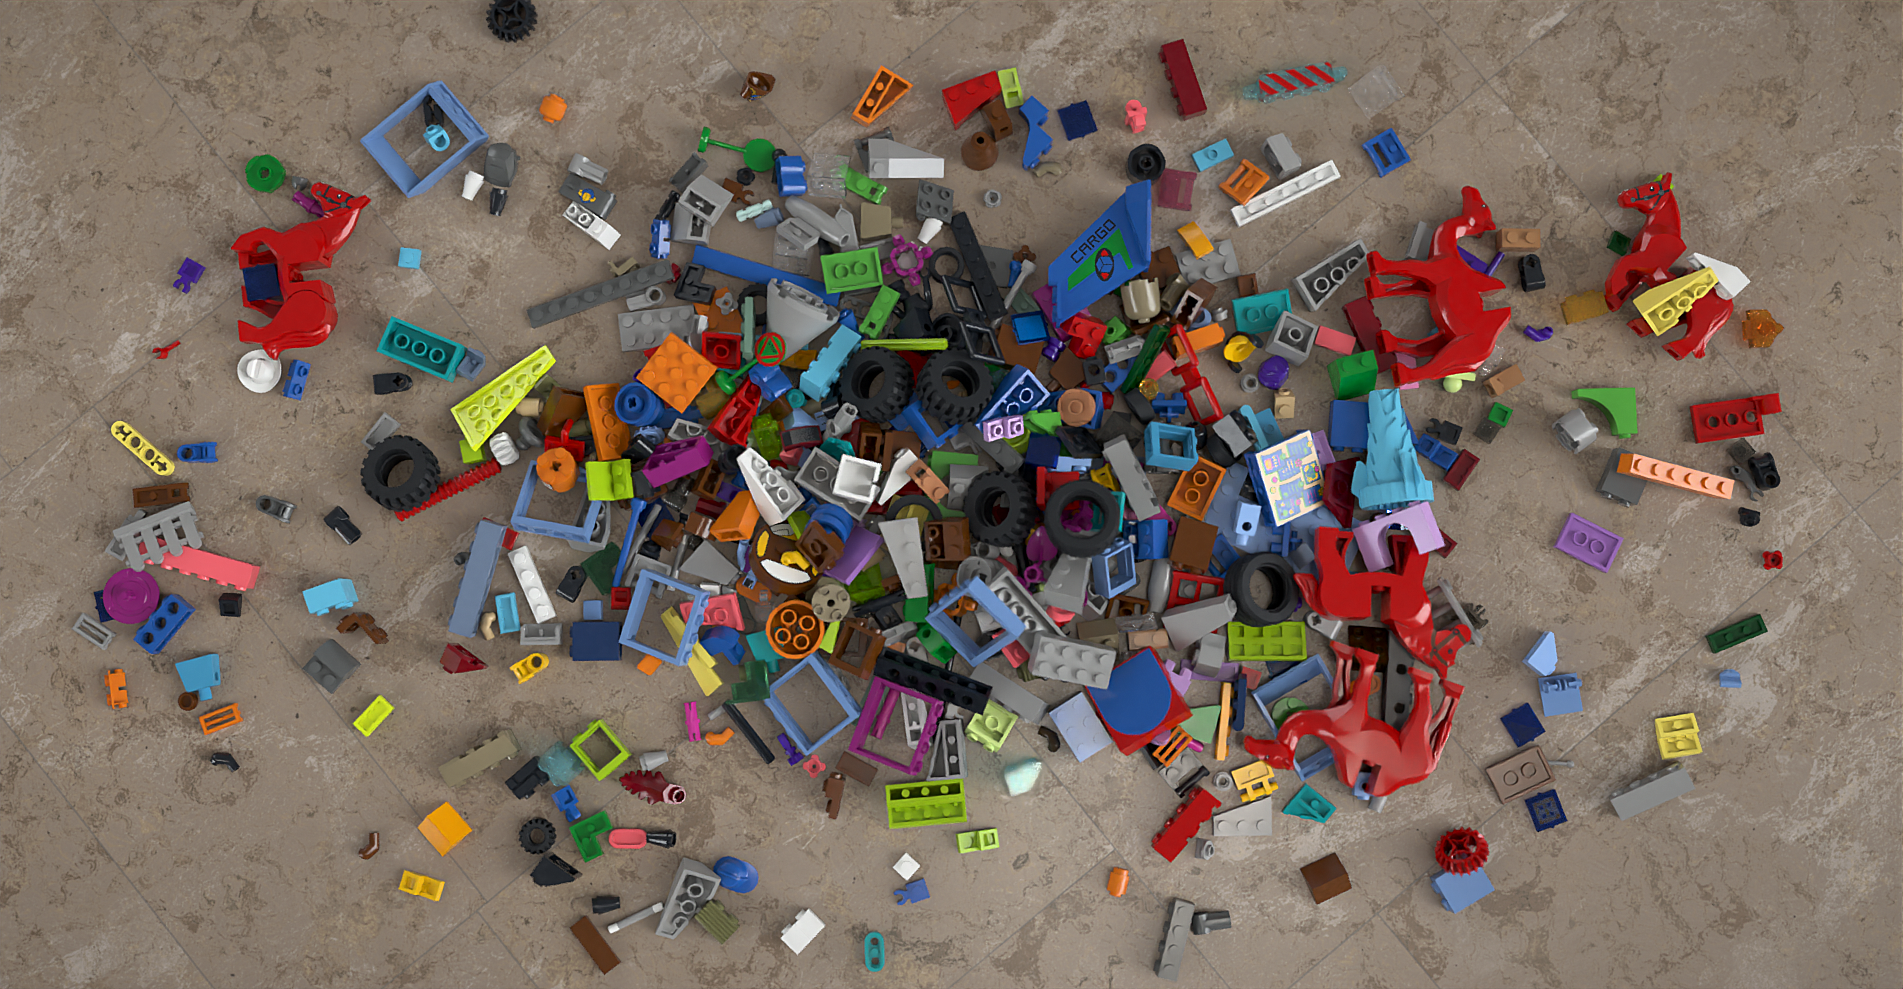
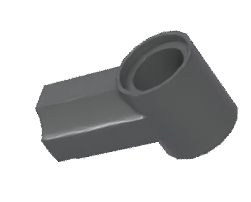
(1206, 922)

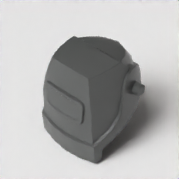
(500, 164)

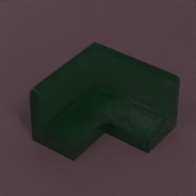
(600, 565)
(756, 686)

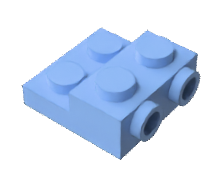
(1069, 464)

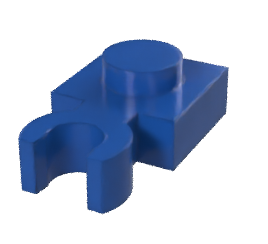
(915, 892)

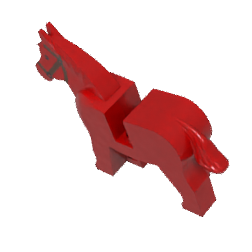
(1403, 597)

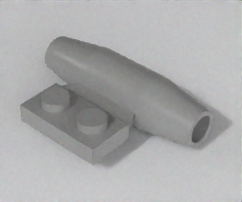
(810, 225)
(1161, 582)

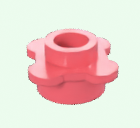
(819, 766)

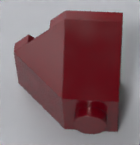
(459, 660)

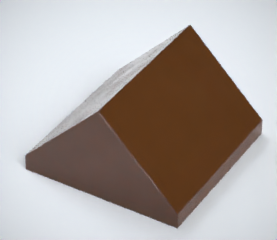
(1125, 606)
(1326, 878)

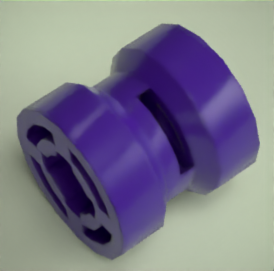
(1053, 348)

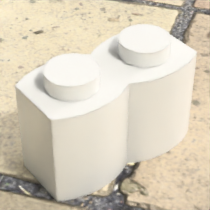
(802, 931)

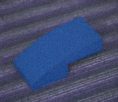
(1435, 452)

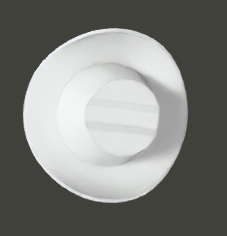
(259, 371)

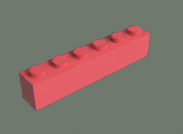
(208, 566)

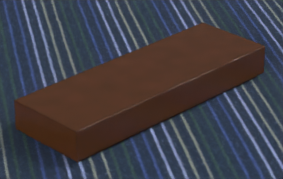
(595, 944)

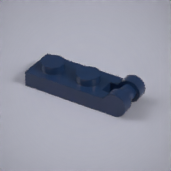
(1239, 703)

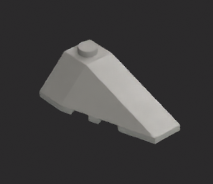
(690, 890)

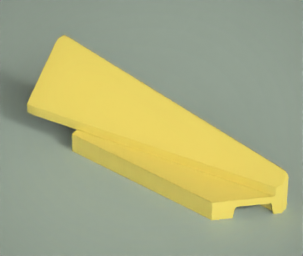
(701, 662)

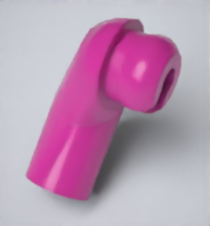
(1195, 745)

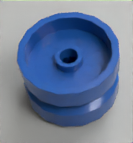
(639, 405)
(834, 519)

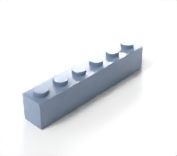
(477, 578)

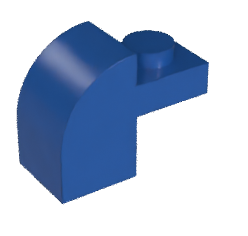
(723, 640)

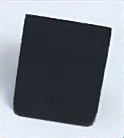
(230, 604)

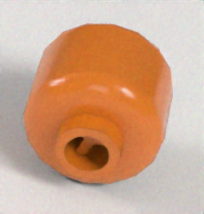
(553, 108)

